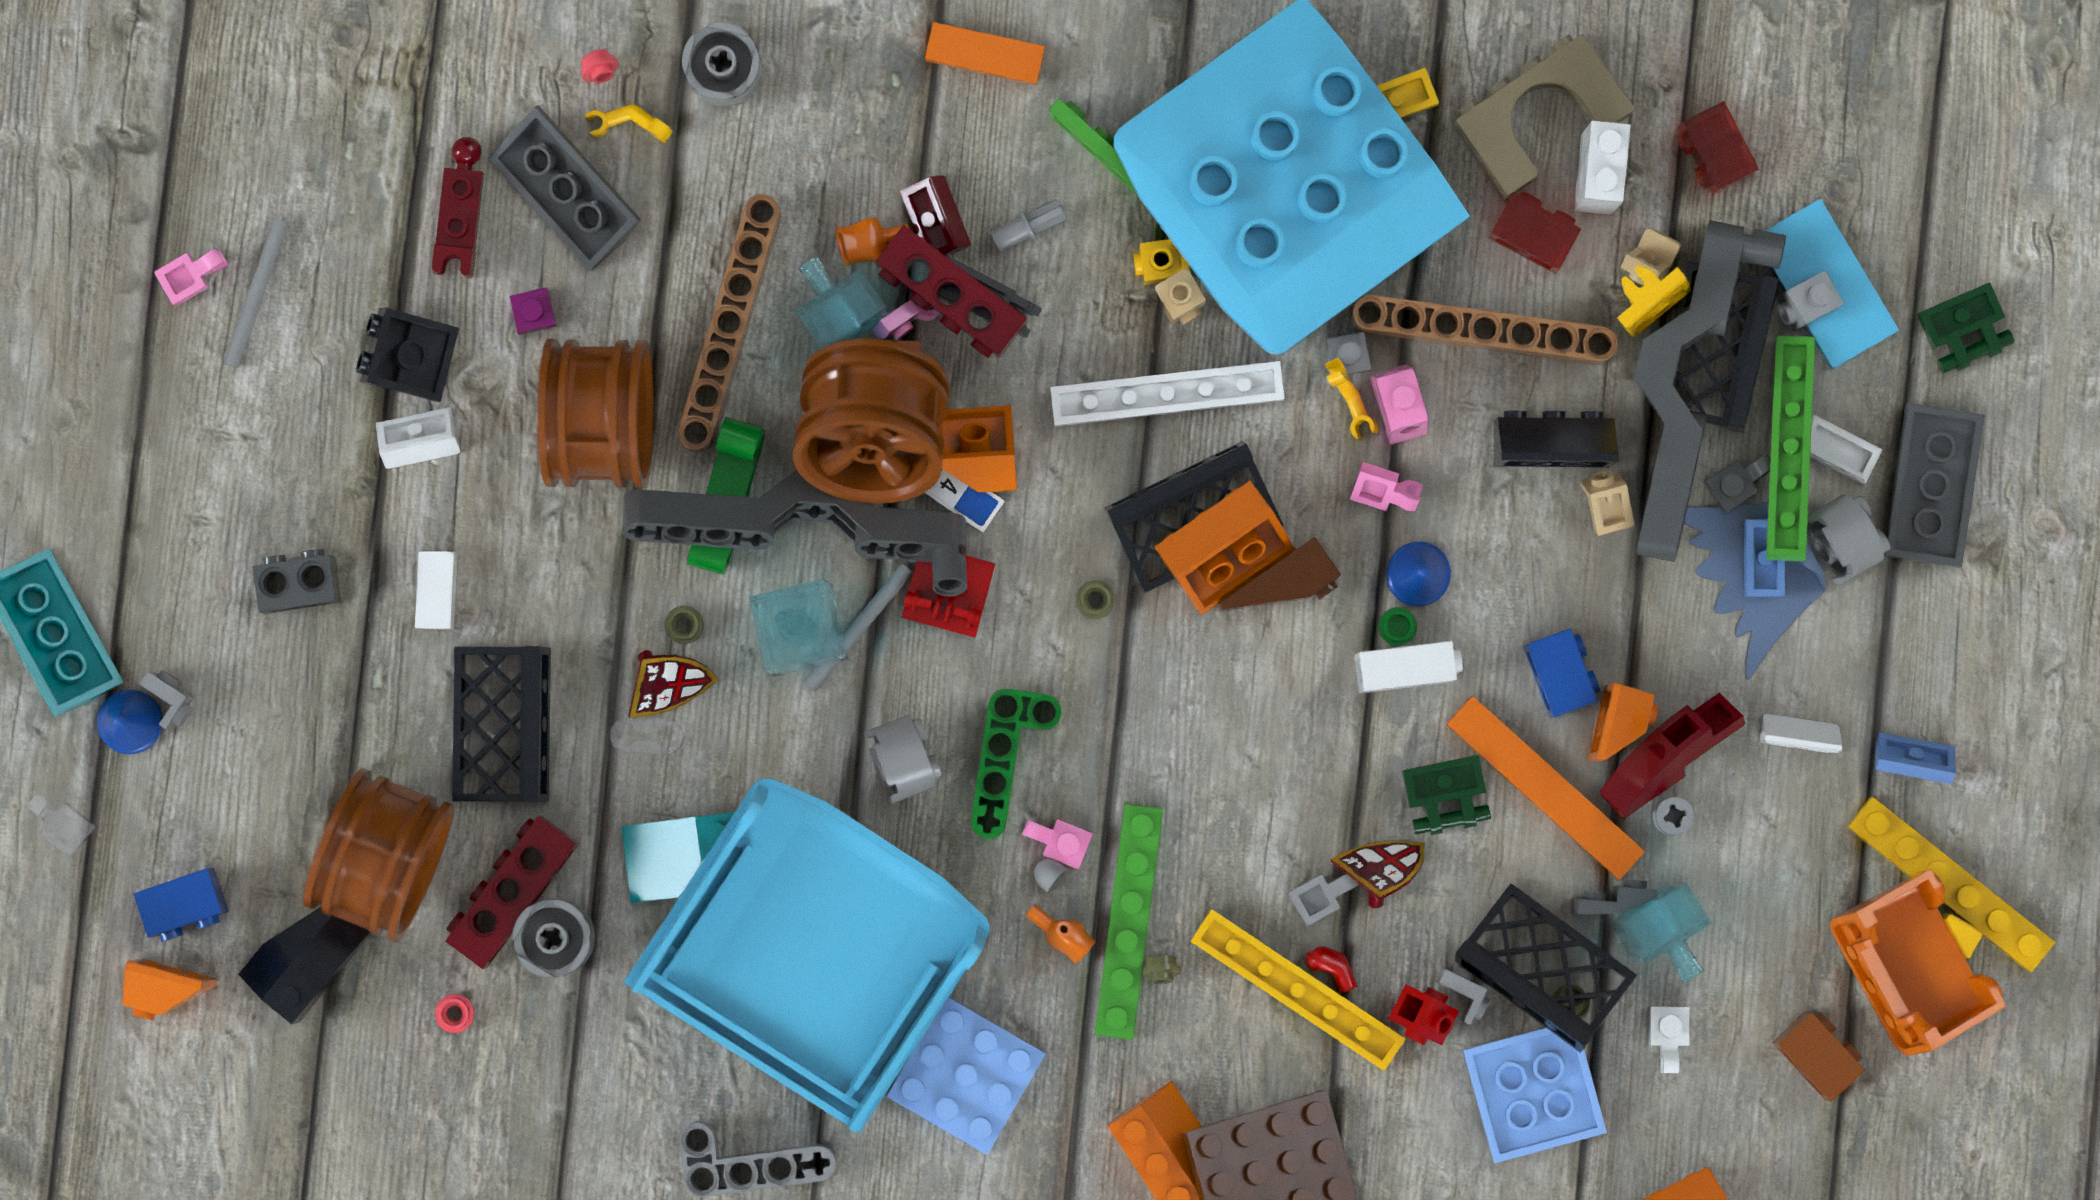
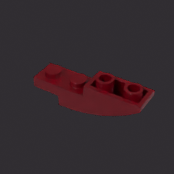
(1663, 755)

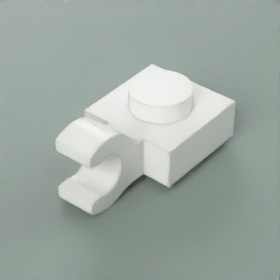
(1669, 1030)

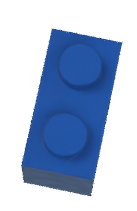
(1562, 673)
(181, 903)

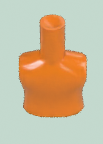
(864, 240)
(1063, 935)

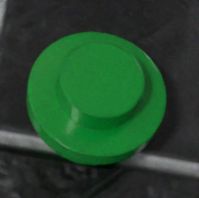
(1397, 626)

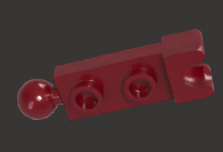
(459, 210)

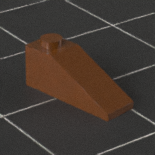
(1292, 579)

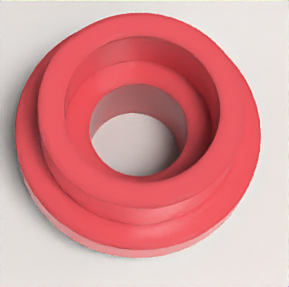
(598, 66)
(442, 1016)

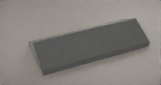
(564, 188)

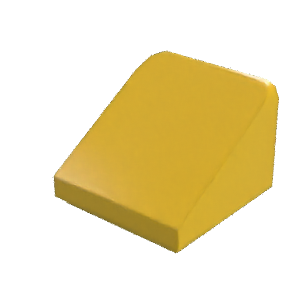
(1964, 934)

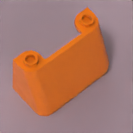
(1914, 966)

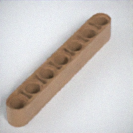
(727, 304)
(1502, 329)

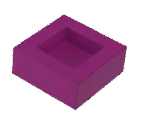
(532, 311)

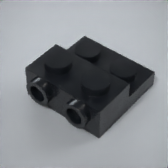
(407, 354)

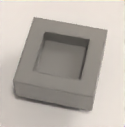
(1351, 350)

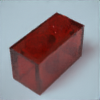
(1716, 149)
(1535, 231)

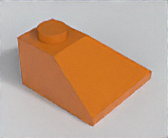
(980, 447)
(1621, 720)
(160, 988)

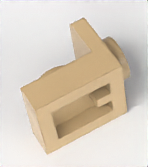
(1608, 502)

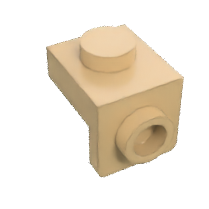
(1653, 252)
(1181, 297)

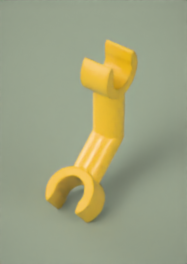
(626, 113)
(1339, 378)

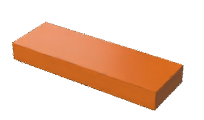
(984, 53)

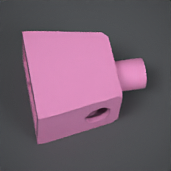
(1400, 403)

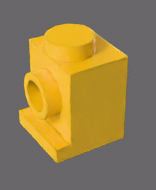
(1145, 264)

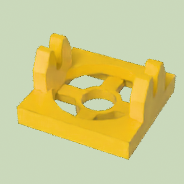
(1652, 299)

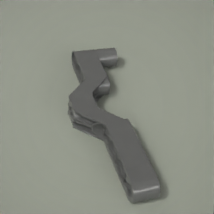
(1658, 367)
(754, 521)

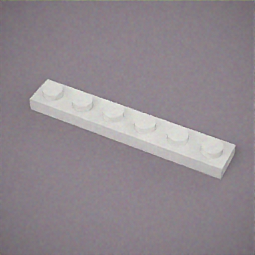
(1167, 393)

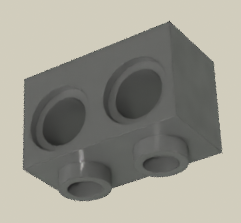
(297, 591)

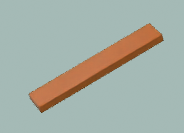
(1545, 788)

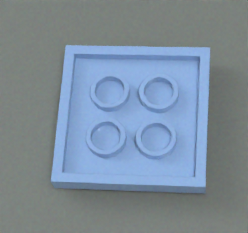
(966, 1075)
(1532, 1093)

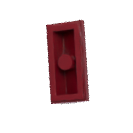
(936, 215)

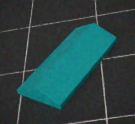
(54, 634)

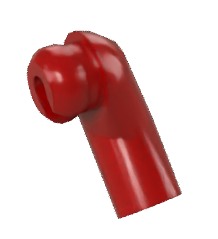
(1334, 963)

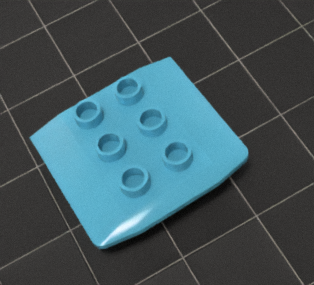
(1286, 179)
(811, 949)

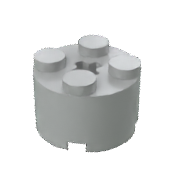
(709, 47)
(1845, 538)
(902, 758)
(532, 943)

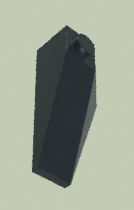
(302, 963)

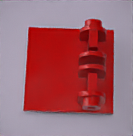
(950, 613)

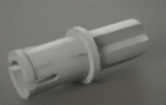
(1028, 225)

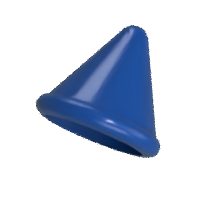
(1418, 574)
(129, 722)

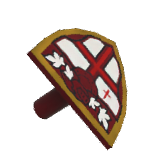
(667, 683)
(1382, 867)

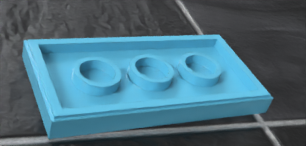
(1817, 246)

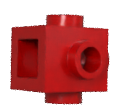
(1424, 1015)

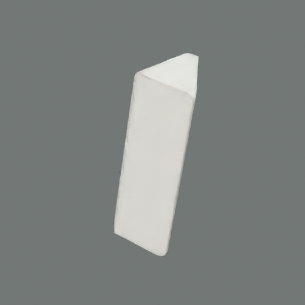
(417, 438)
(436, 590)
(1800, 734)

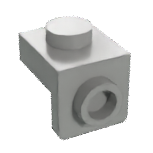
(1808, 301)
(166, 688)
(1461, 982)

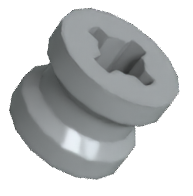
(1666, 817)

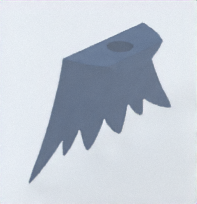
(1762, 615)

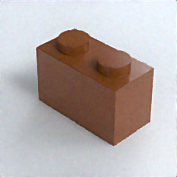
(1819, 1055)

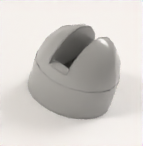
(1049, 874)

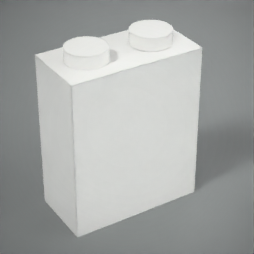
(1602, 167)
(1407, 667)

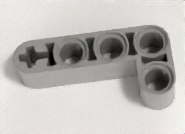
(758, 1161)

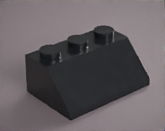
(1555, 440)

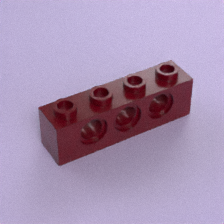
(910, 248)
(484, 946)

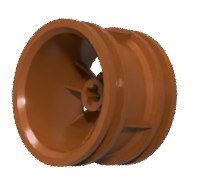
(595, 413)
(871, 421)
(378, 855)

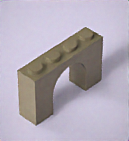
(1570, 70)

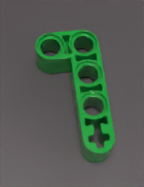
(732, 475)
(1005, 764)

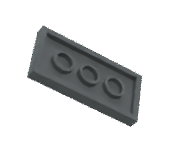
(1934, 485)

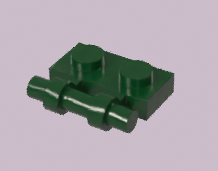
(1961, 316)
(1442, 783)

